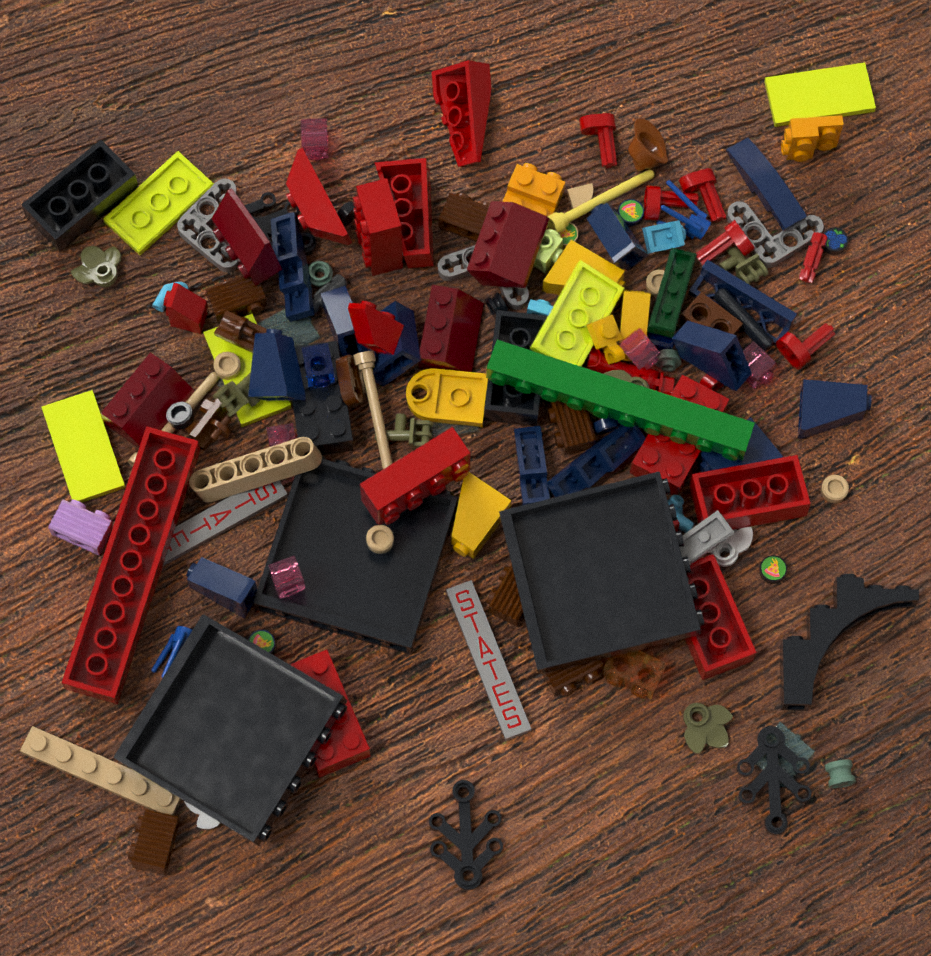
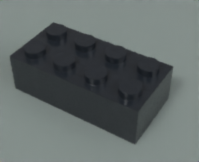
(80, 195)
(505, 402)
(323, 413)

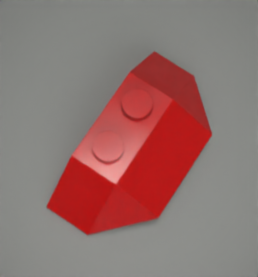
(313, 202)

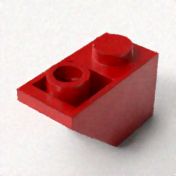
(185, 309)
(374, 328)

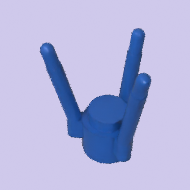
(695, 225)
(175, 642)

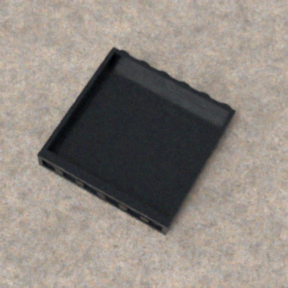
(601, 572)
(345, 582)
(231, 730)

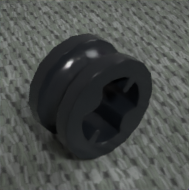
(495, 303)

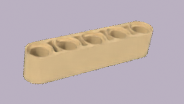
(243, 467)

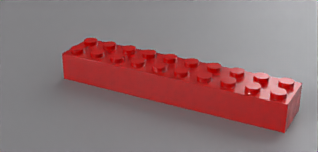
(131, 565)

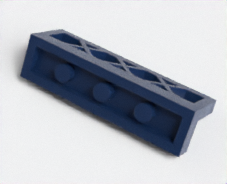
(747, 295)

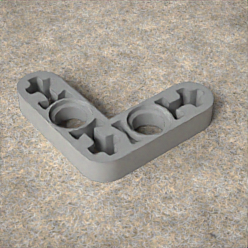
(202, 223)
(775, 243)
(453, 260)

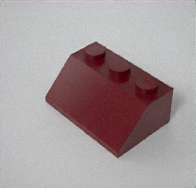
(244, 240)
(507, 245)
(450, 330)
(145, 399)

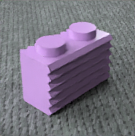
(81, 526)

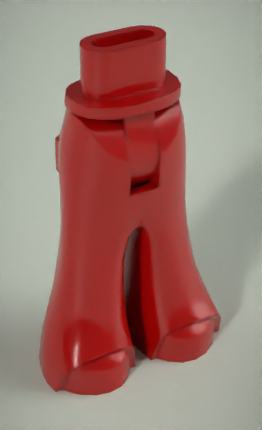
(597, 362)

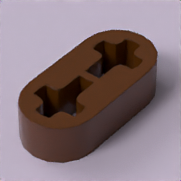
(349, 380)

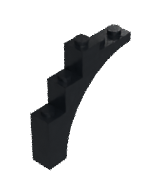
(824, 625)

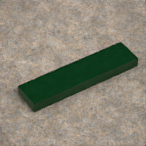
(672, 292)

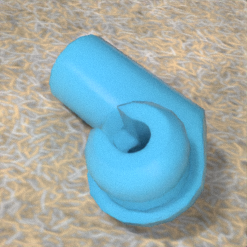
(159, 301)
(685, 524)

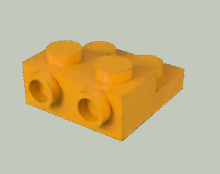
(809, 134)
(535, 189)

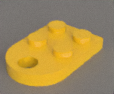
(450, 396)

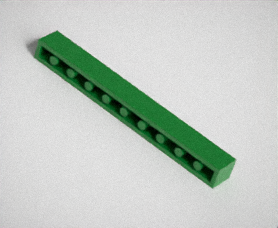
(619, 400)

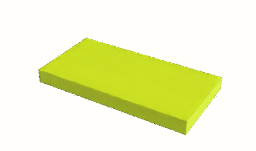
(820, 93)
(158, 203)
(583, 300)
(247, 414)
(83, 447)

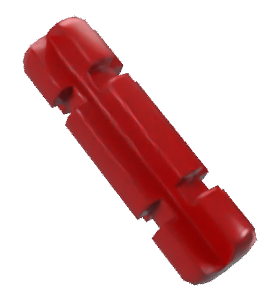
(813, 257)

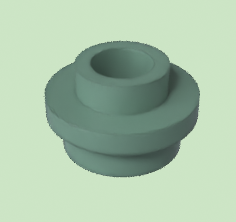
(320, 266)
(668, 360)

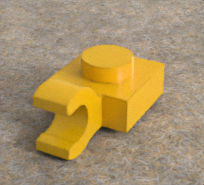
(605, 335)

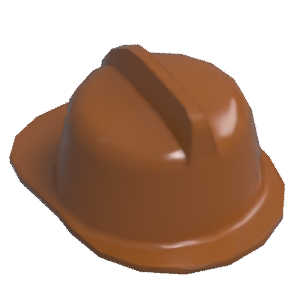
(647, 146)

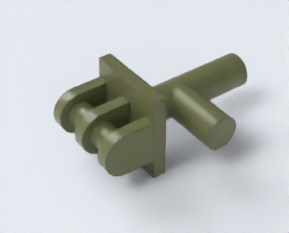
(746, 269)
(235, 396)
(412, 435)

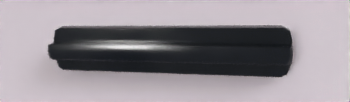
(749, 325)

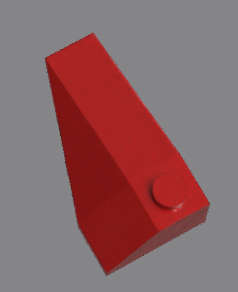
(464, 99)

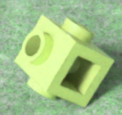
(549, 250)

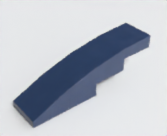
(766, 183)
(294, 276)
(597, 461)
(531, 464)

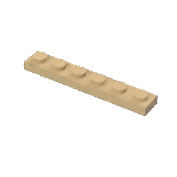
(98, 771)

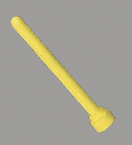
(561, 220)

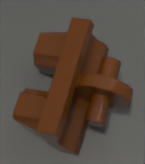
(238, 331)
(211, 425)

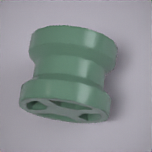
(840, 773)

